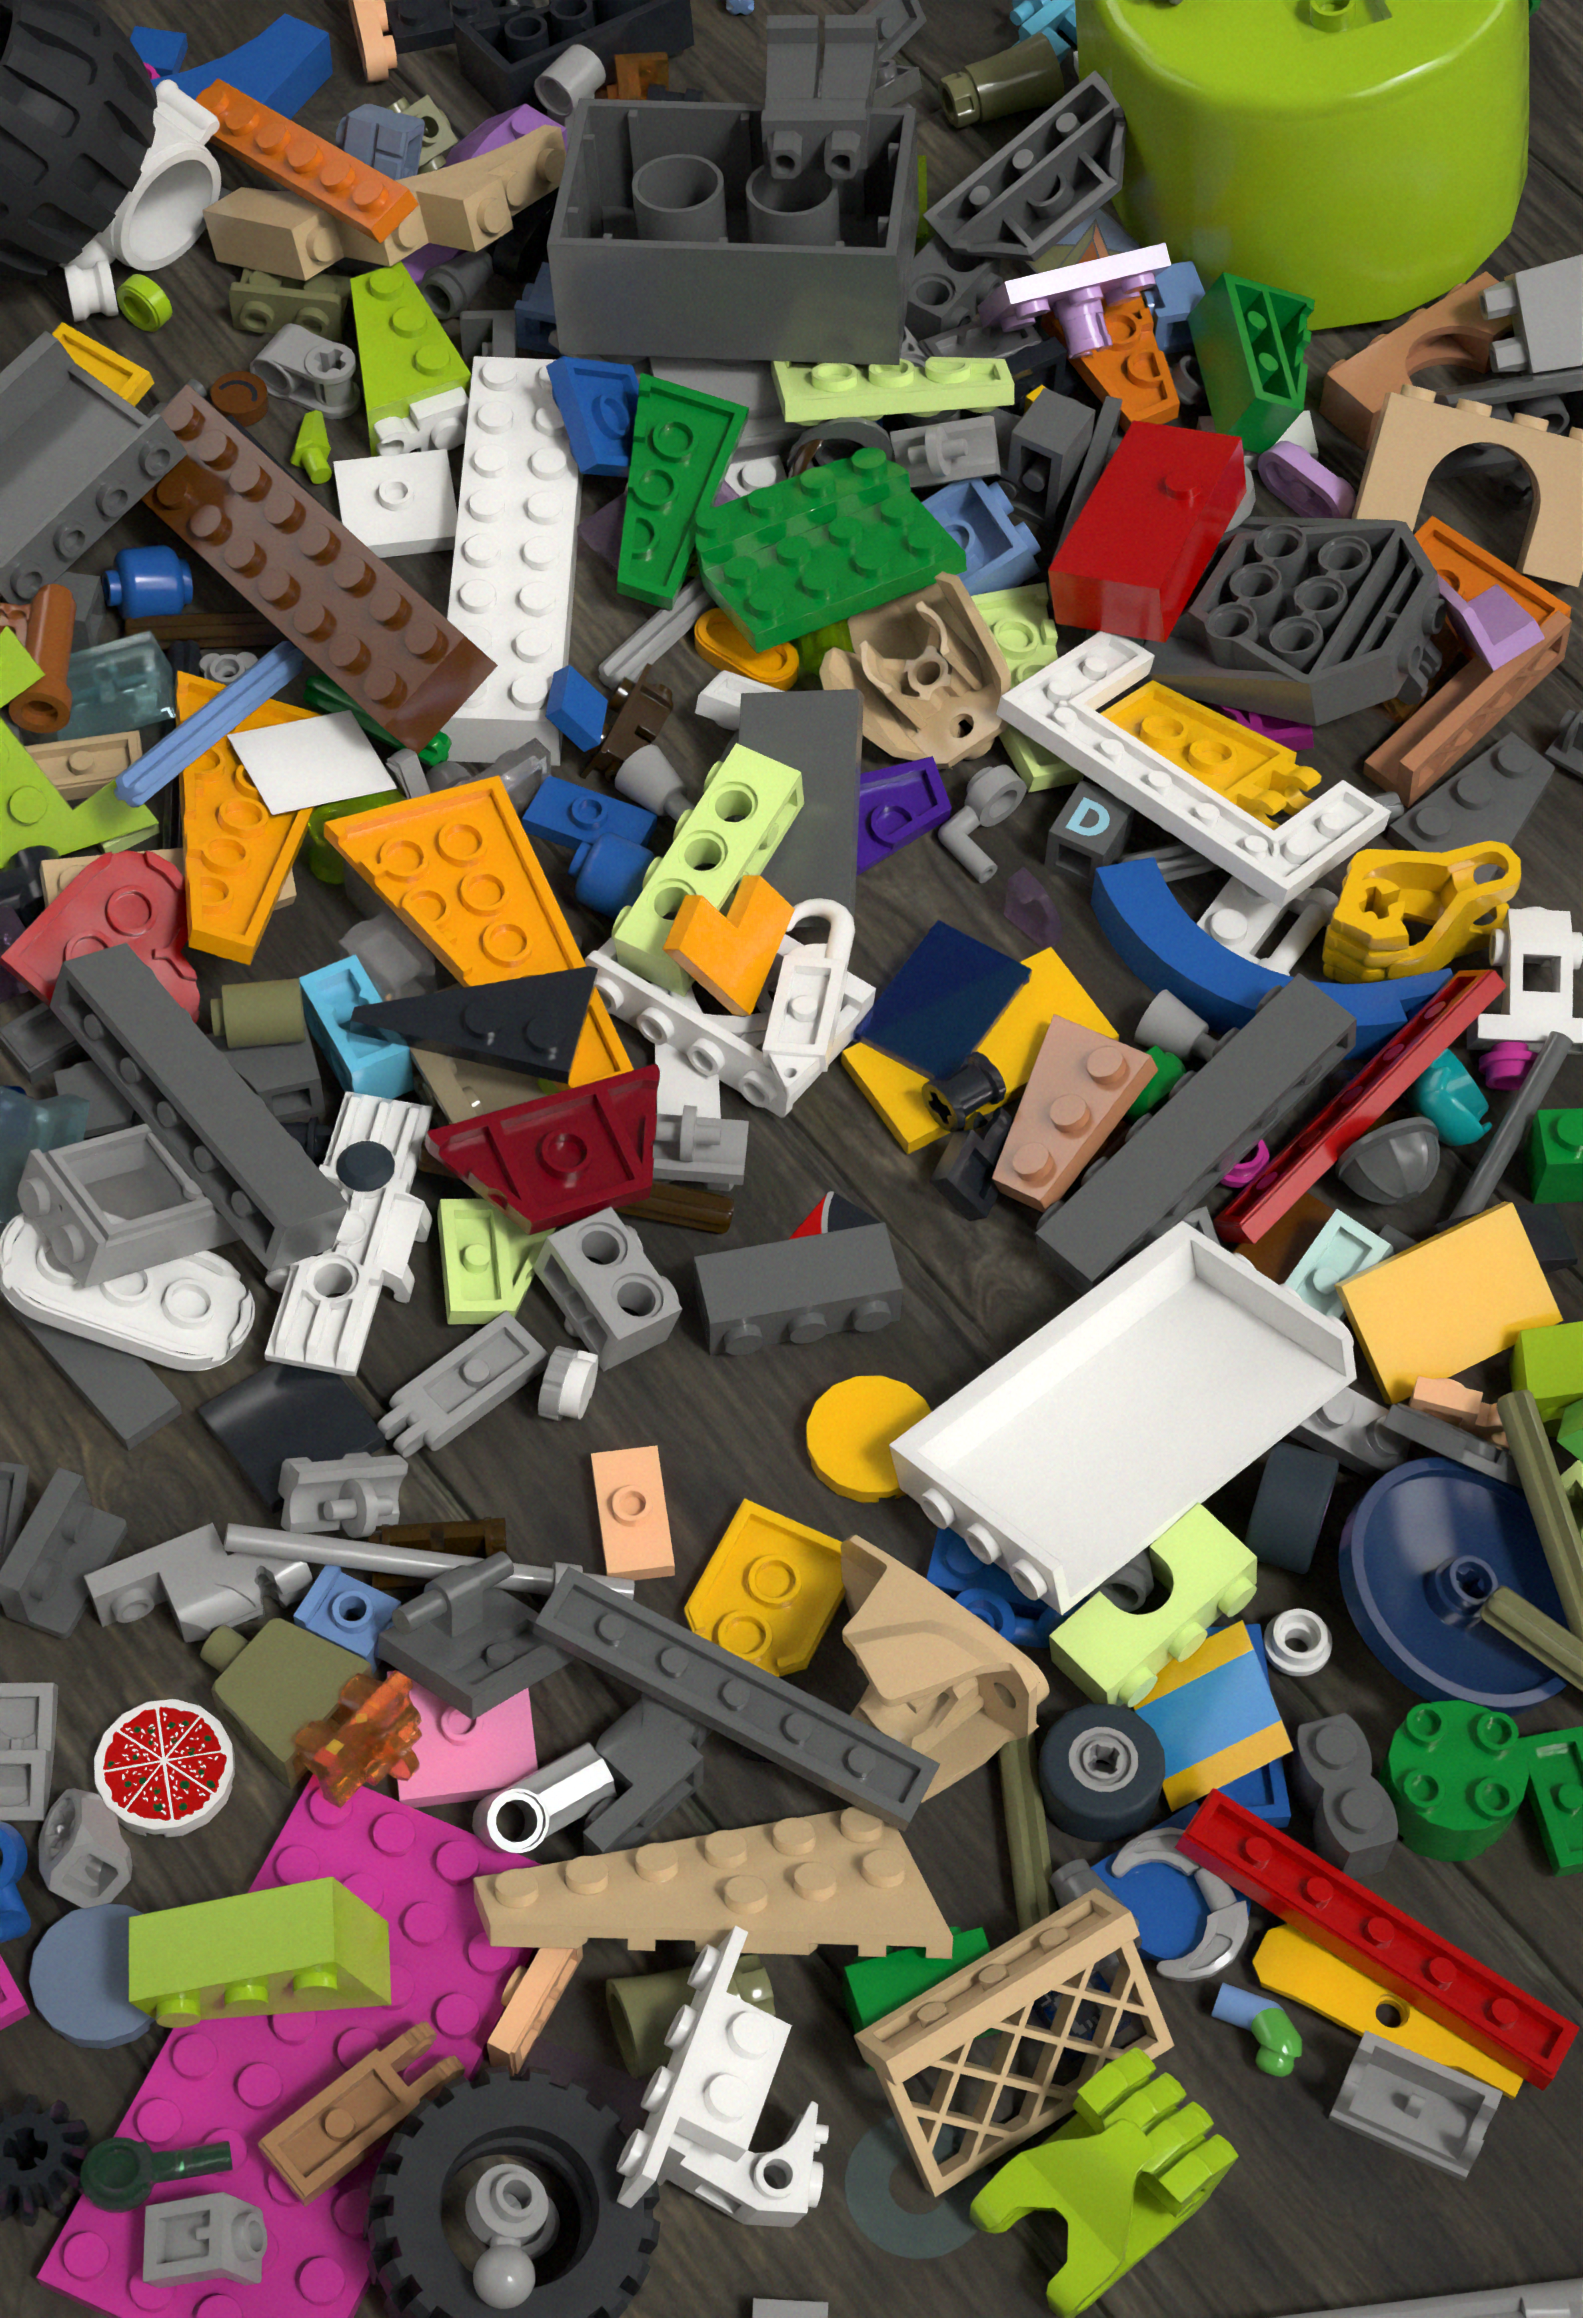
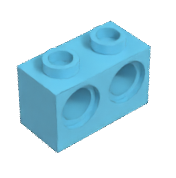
(357, 1061)

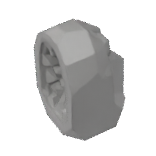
(83, 1850)

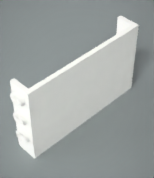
(1122, 1415)

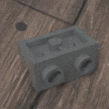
(58, 1546)

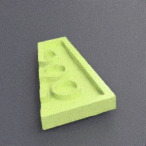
(834, 390)
(1028, 643)

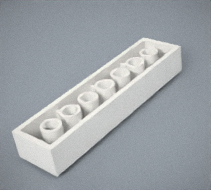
(514, 557)

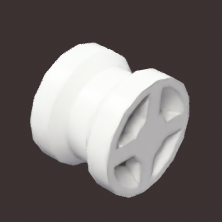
(91, 290)

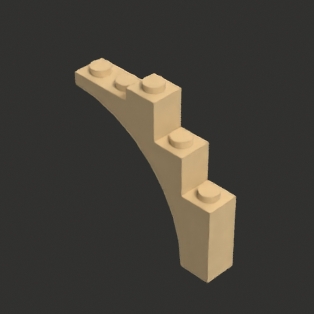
(457, 208)

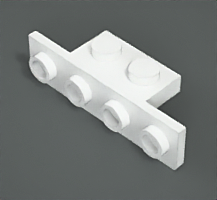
(715, 2074)

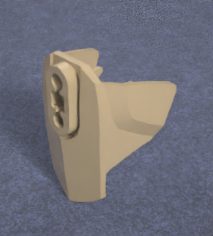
(924, 671)
(933, 1667)

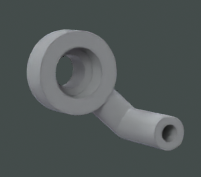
(990, 799)

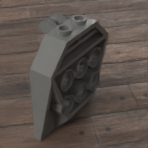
(1307, 620)

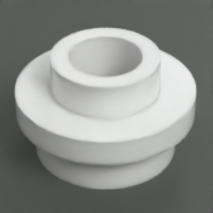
(1303, 1626)

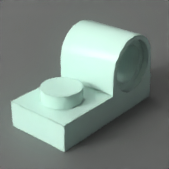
(1335, 1255)

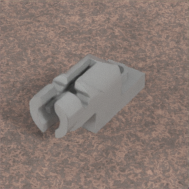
(198, 1583)

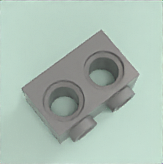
(595, 1293)

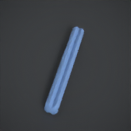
(208, 724)

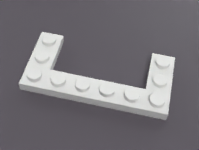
(1279, 864)

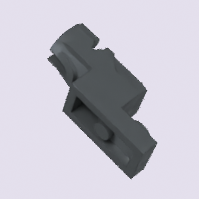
(653, 1770)

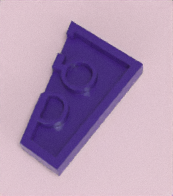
(898, 808)

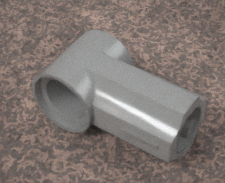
(570, 77)
(547, 1799)

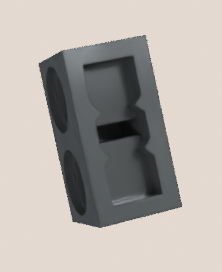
(947, 288)

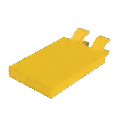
(1217, 751)

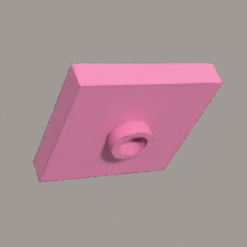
(467, 1756)

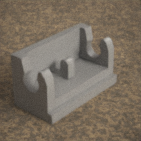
(1415, 2105)

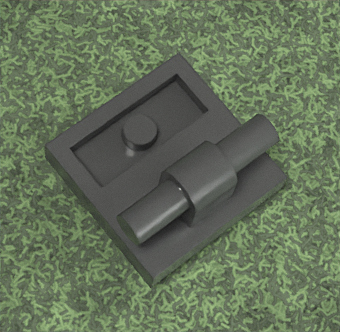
(470, 1639)

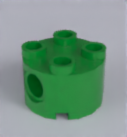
(1454, 1778)

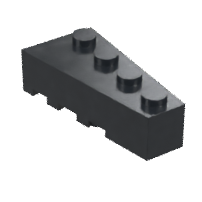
(514, 50)

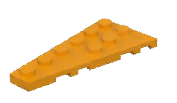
(231, 841)
(475, 897)

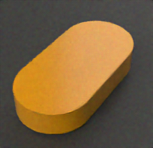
(726, 649)

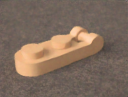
(375, 50)

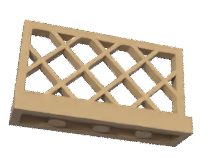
(982, 1998)

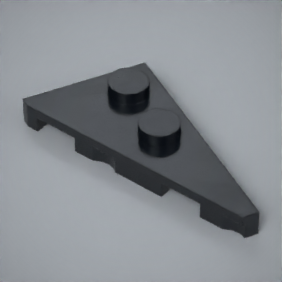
(510, 1024)

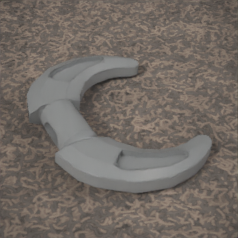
(1225, 1926)

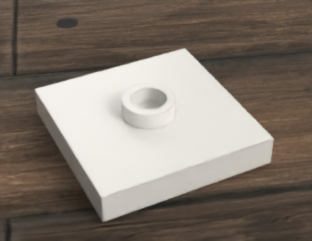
(399, 502)

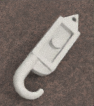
(809, 998)

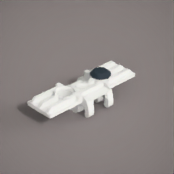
(373, 1167)

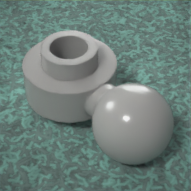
(505, 2272)

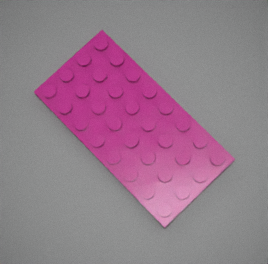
(256, 2071)

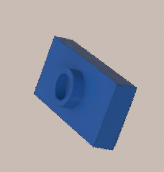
(576, 814)

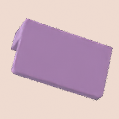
(1491, 624)

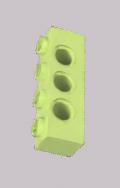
(744, 786)

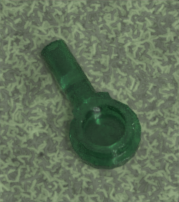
(123, 2172)

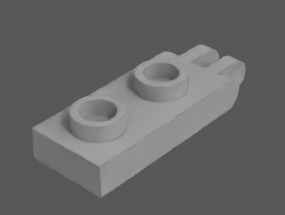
(463, 1386)

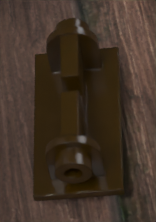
(636, 708)
(465, 1538)

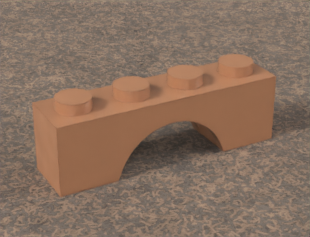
(1441, 335)

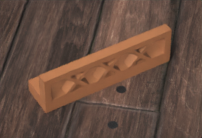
(1462, 715)

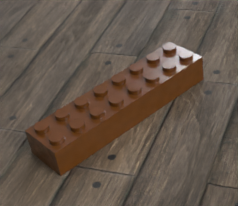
(314, 577)

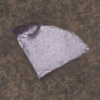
(1032, 909)

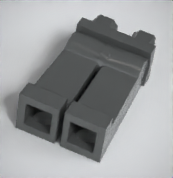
(826, 130)

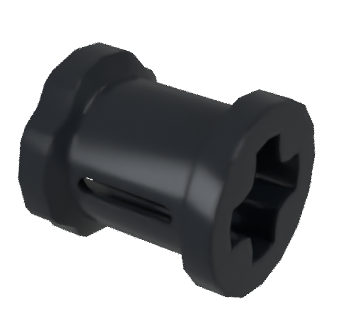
(963, 1091)

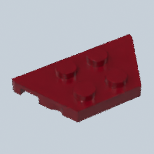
(559, 1152)

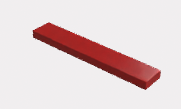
(1357, 1106)
(1378, 1939)

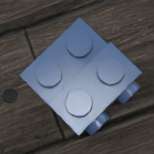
(978, 521)

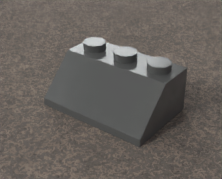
(1544, 395)

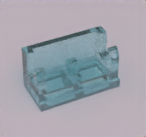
(119, 687)

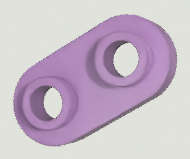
(1305, 483)

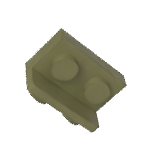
(270, 301)

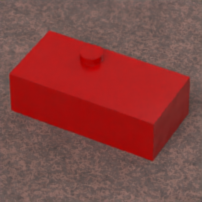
(1148, 531)

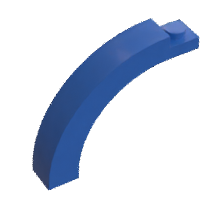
(1219, 985)

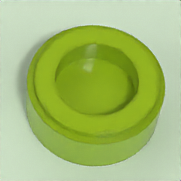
(144, 303)

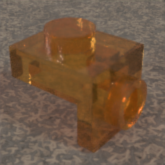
(635, 74)

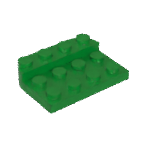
(820, 548)

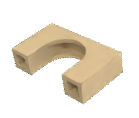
(1418, 434)

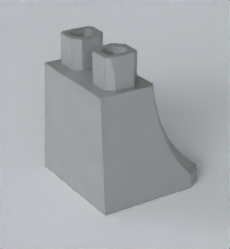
(1544, 316)

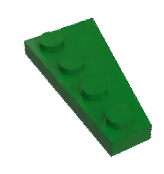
(675, 472)

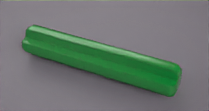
(329, 698)

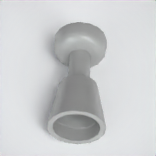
(654, 784)
(1175, 1029)

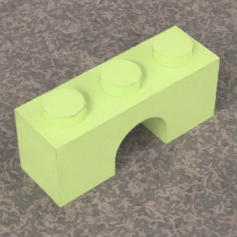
(1119, 1653)

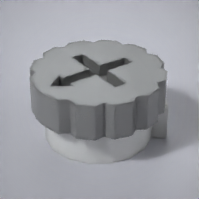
(567, 1384)

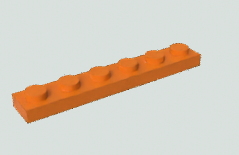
(306, 163)

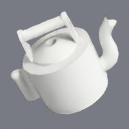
(175, 185)

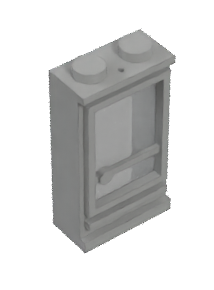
(118, 1205)

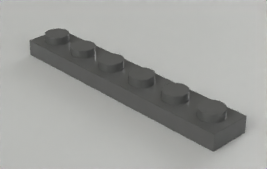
(736, 1698)

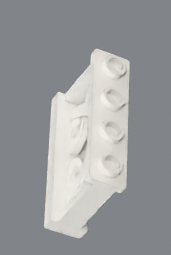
(719, 1042)

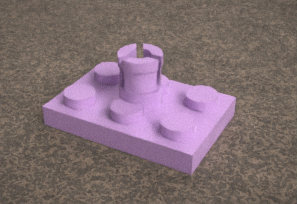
(1076, 296)

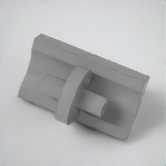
(948, 451)
(700, 1149)
(341, 1493)

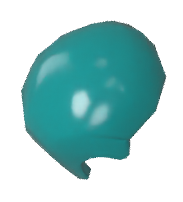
(1450, 1100)

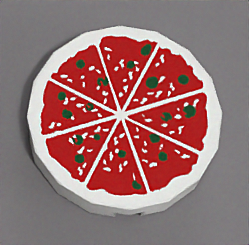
(165, 1768)

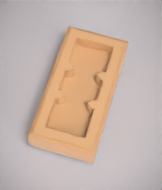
(633, 1513)
(529, 2003)

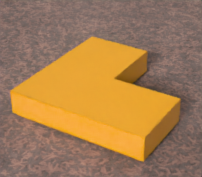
(733, 951)

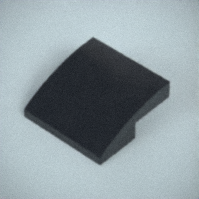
(285, 1416)

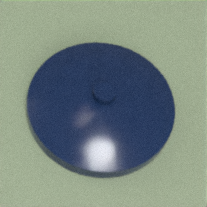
(1421, 1564)

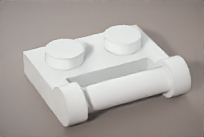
(1245, 919)

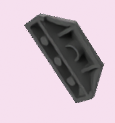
(1039, 180)

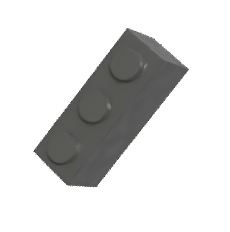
(798, 1289)

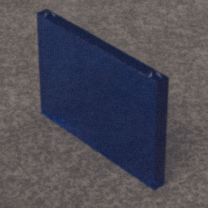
(942, 1002)

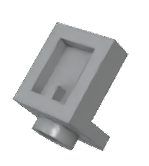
(203, 2241)

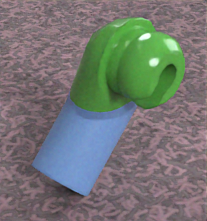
(1267, 2022)

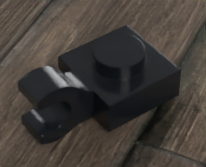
(970, 1162)

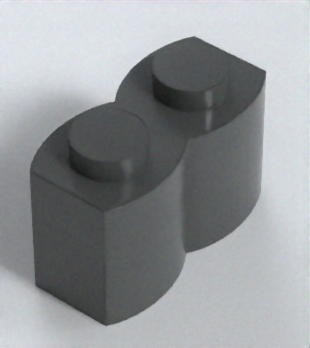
(1334, 1787)

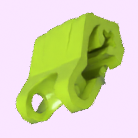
(1117, 2174)

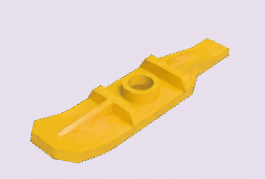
(1324, 1982)

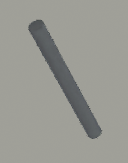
(1513, 1125)

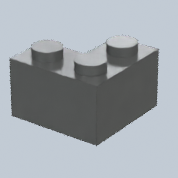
(1042, 456)

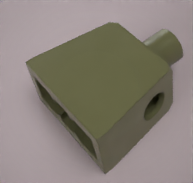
(279, 1687)

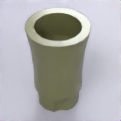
(1003, 84)
(647, 2004)

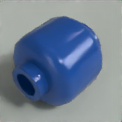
(148, 582)
(609, 873)

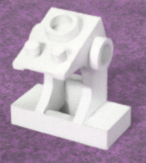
(1530, 1016)
(760, 2186)

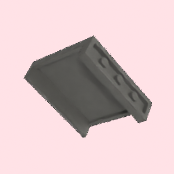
(67, 464)

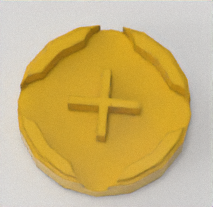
(853, 1431)

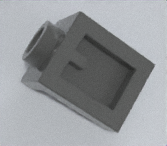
(489, 333)

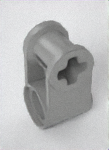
(309, 372)

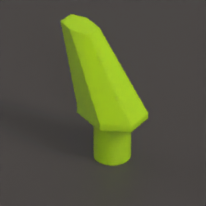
(313, 448)

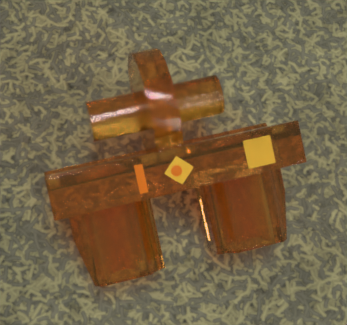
(369, 1744)

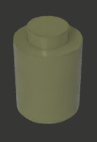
(259, 1013)

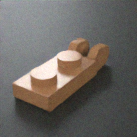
(354, 2115)

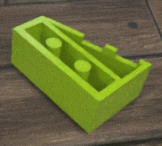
(400, 347)
(260, 1955)

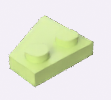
(484, 1260)

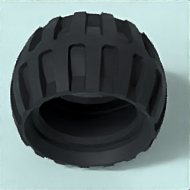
(69, 130)

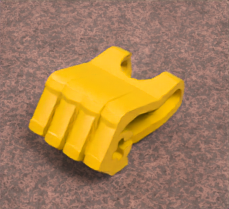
(1429, 888)

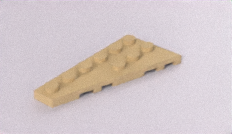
(783, 1882)

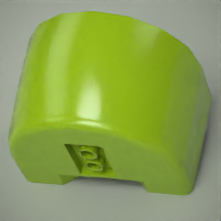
(1319, 140)

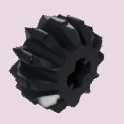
(57, 2173)

